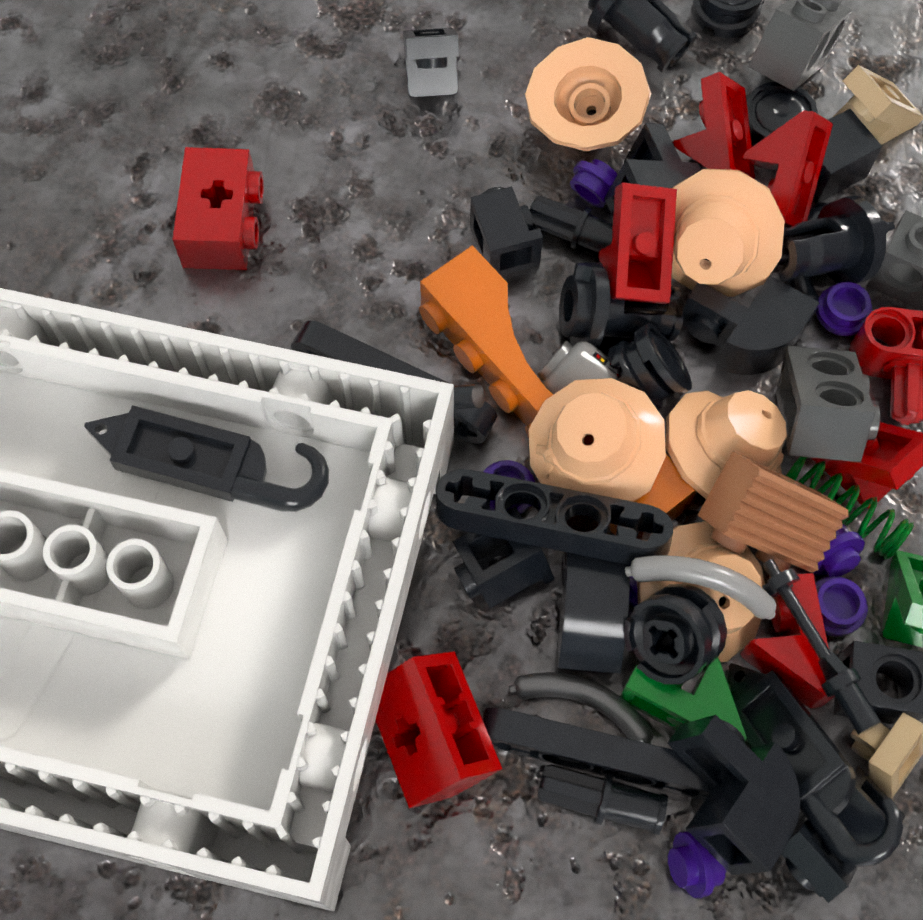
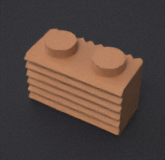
(771, 514)

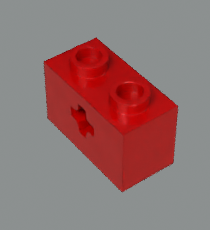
(216, 209)
(434, 729)

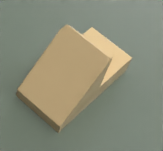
(879, 105)

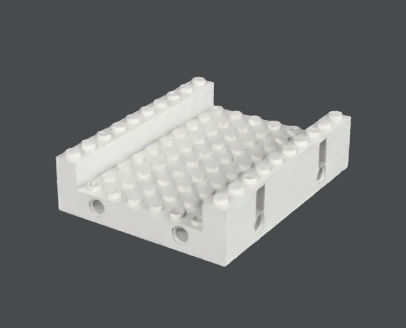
(184, 662)

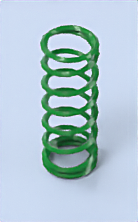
(885, 546)

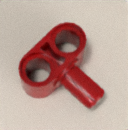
(899, 362)

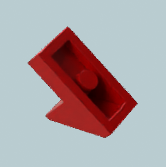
(726, 124)
(798, 156)
(641, 243)
(884, 465)
(792, 653)

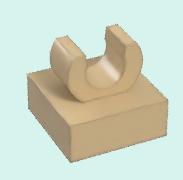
(891, 752)

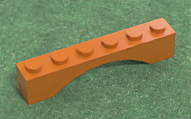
(471, 309)

